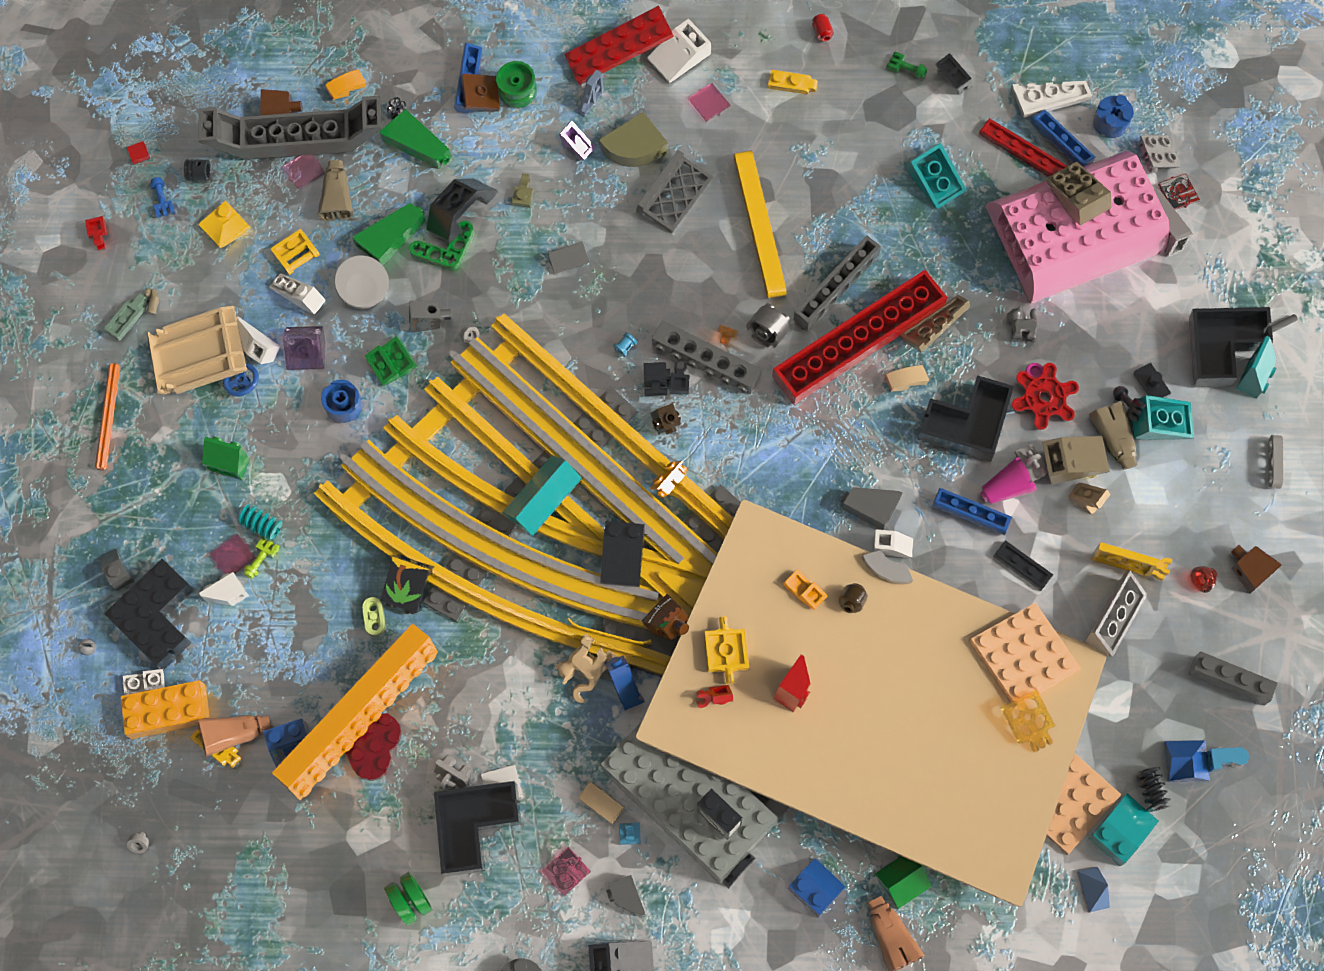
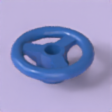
(242, 382)

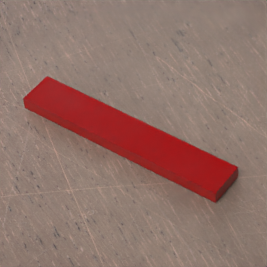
(1021, 148)

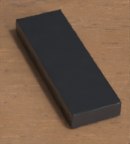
(1023, 565)

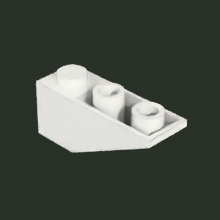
(298, 293)
(257, 344)

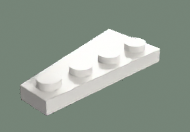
(1035, 98)

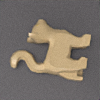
(586, 664)

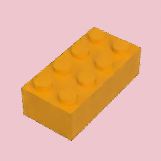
(164, 709)

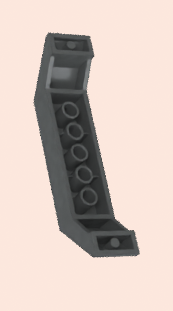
(292, 132)

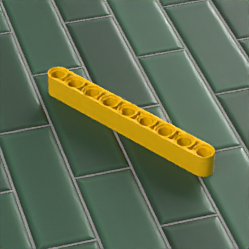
(759, 224)

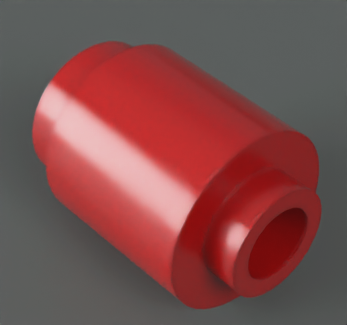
(822, 27)

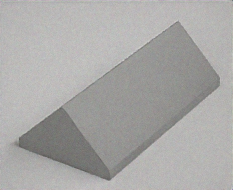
(1117, 615)

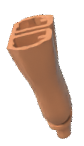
(226, 732)
(895, 941)

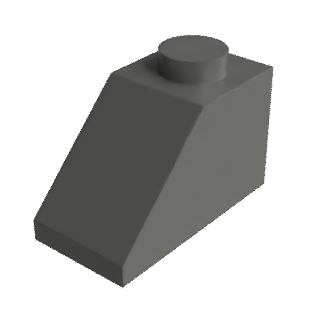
(115, 570)
(625, 895)

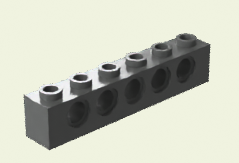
(837, 283)
(668, 332)

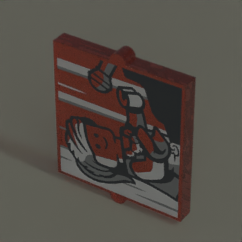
(1179, 191)

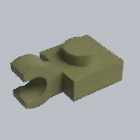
(523, 195)

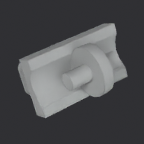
(1032, 462)
(449, 776)

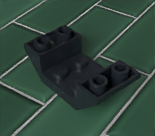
(453, 203)

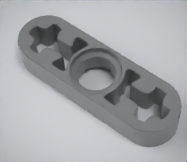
(1275, 461)

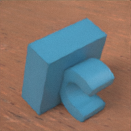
(630, 833)

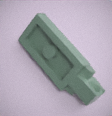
(126, 317)

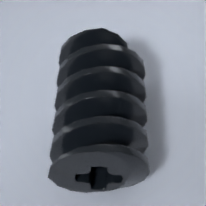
(1153, 789)

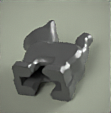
(1023, 326)

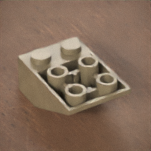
(1080, 193)
(1075, 458)

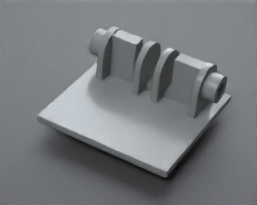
(1157, 152)

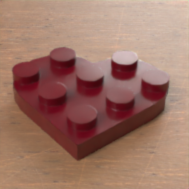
(371, 752)

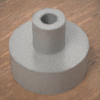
(468, 333)
(138, 843)

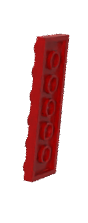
(619, 44)

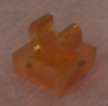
(727, 334)

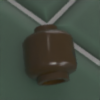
(853, 598)

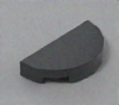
(739, 870)

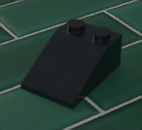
(622, 553)

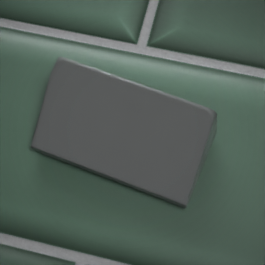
(568, 257)

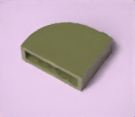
(634, 143)

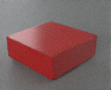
(138, 152)

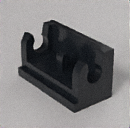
(954, 73)

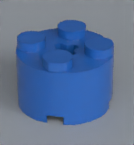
(1113, 116)
(333, 403)

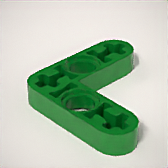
(450, 253)

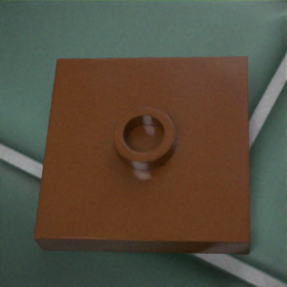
(480, 92)

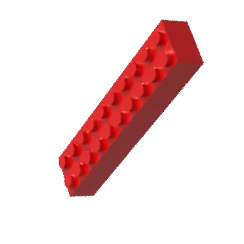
(859, 337)

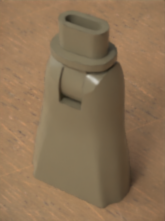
(335, 194)
(1115, 429)

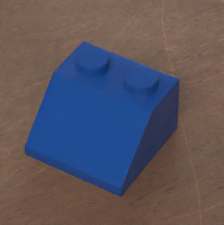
(816, 887)

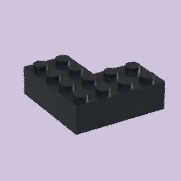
(1216, 337)
(973, 429)
(144, 610)
(463, 816)

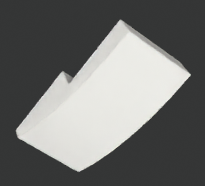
(143, 682)

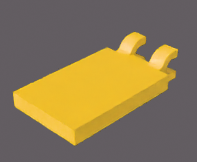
(1132, 561)

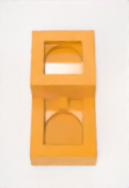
(344, 84)
(804, 590)

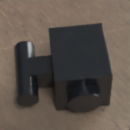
(656, 376)

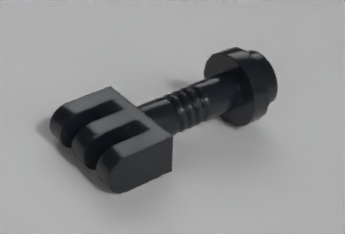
(1120, 393)

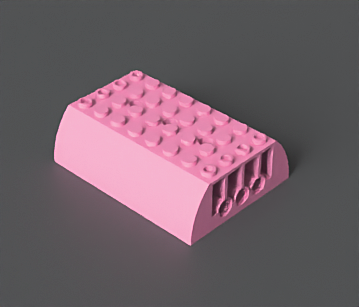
(1075, 253)

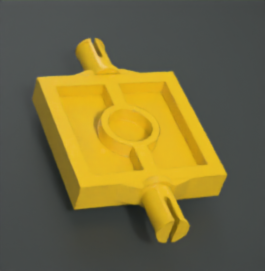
(726, 650)

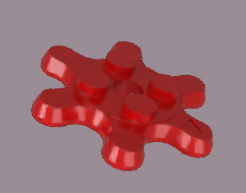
(1047, 384)

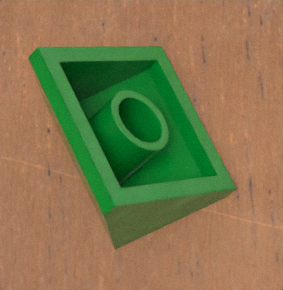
(903, 880)

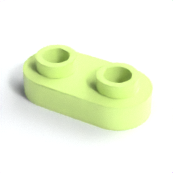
(374, 617)

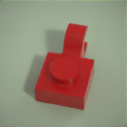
(96, 229)
(716, 695)

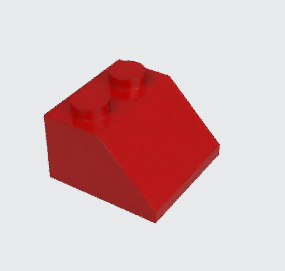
(794, 687)

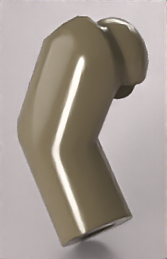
(154, 300)

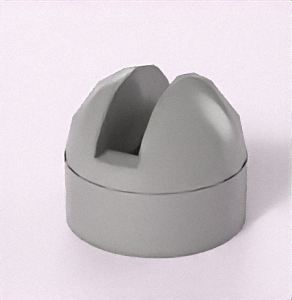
(87, 650)

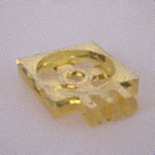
(1036, 735)

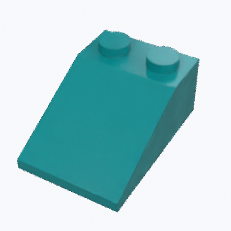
(935, 175)
(1258, 370)
(1164, 420)
(1123, 830)

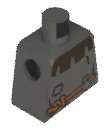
(426, 315)

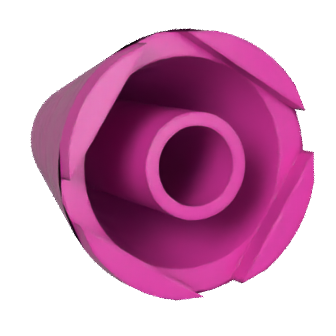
(1008, 483)

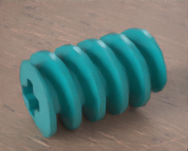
(259, 523)

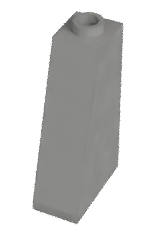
(1178, 230)

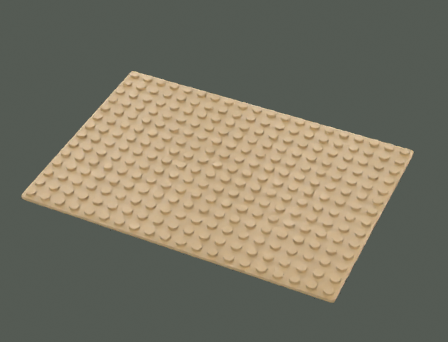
(898, 715)

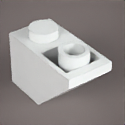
(892, 543)
(225, 591)

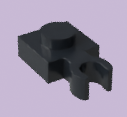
(679, 382)

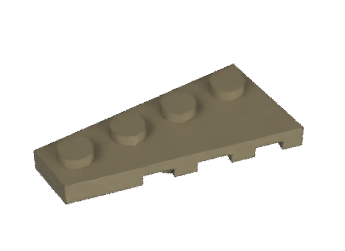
(931, 327)

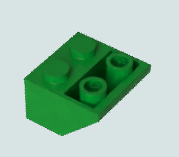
(224, 457)

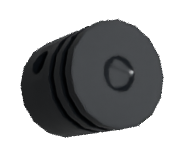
(197, 170)

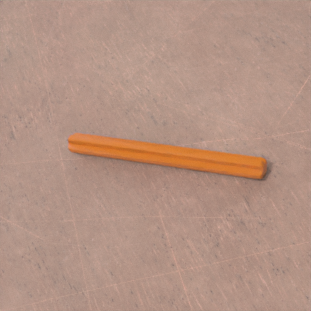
(107, 416)

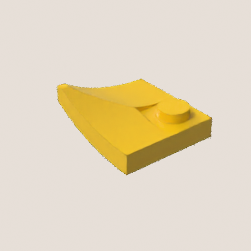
(224, 225)

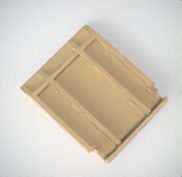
(197, 351)

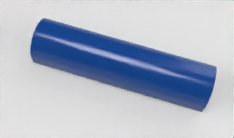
(469, 65)
(1062, 139)
(972, 511)

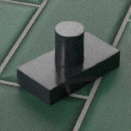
(1152, 381)

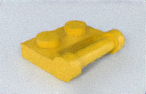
(291, 247)

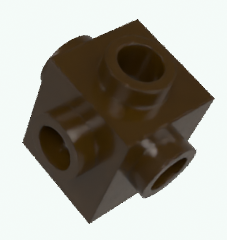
(666, 419)

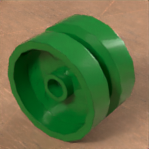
(516, 84)
(405, 900)

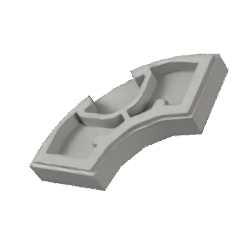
(886, 569)

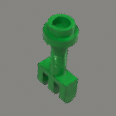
(897, 62)

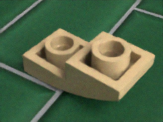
(906, 377)
(601, 802)

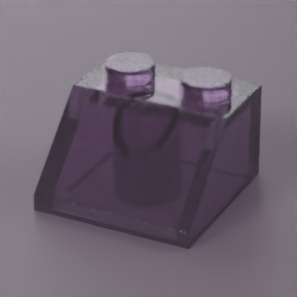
(304, 347)

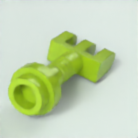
(250, 571)

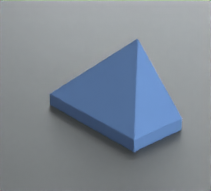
(1094, 889)

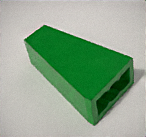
(415, 139)
(390, 233)

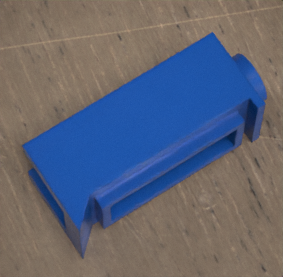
(624, 682)

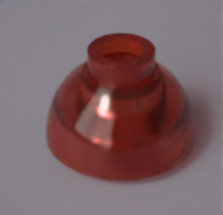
(1203, 578)

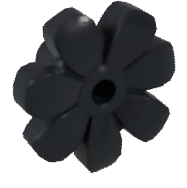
(396, 107)

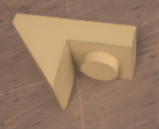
(1089, 496)

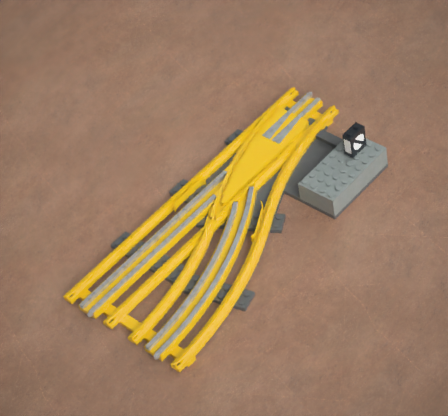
(697, 809)

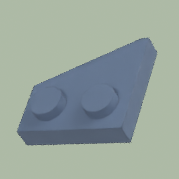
(593, 90)

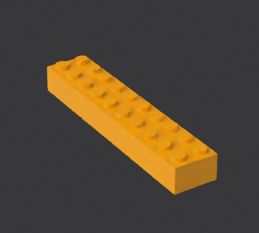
(355, 712)

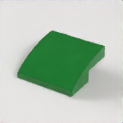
(390, 361)

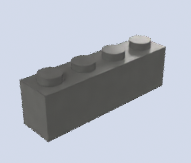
(1233, 678)

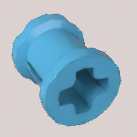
(625, 344)

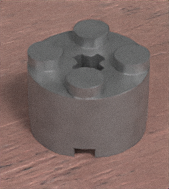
(768, 326)

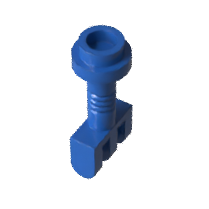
(157, 184)

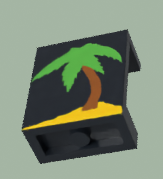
(405, 584)

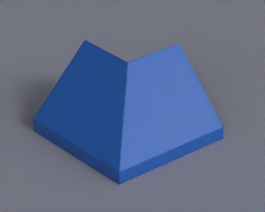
(1186, 761)

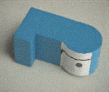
(1226, 756)

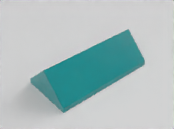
(542, 494)

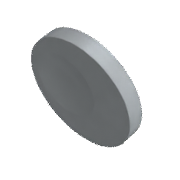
(361, 282)

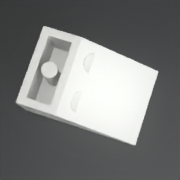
(680, 52)

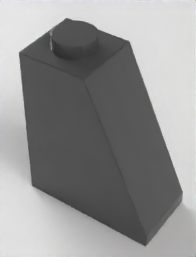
(871, 504)

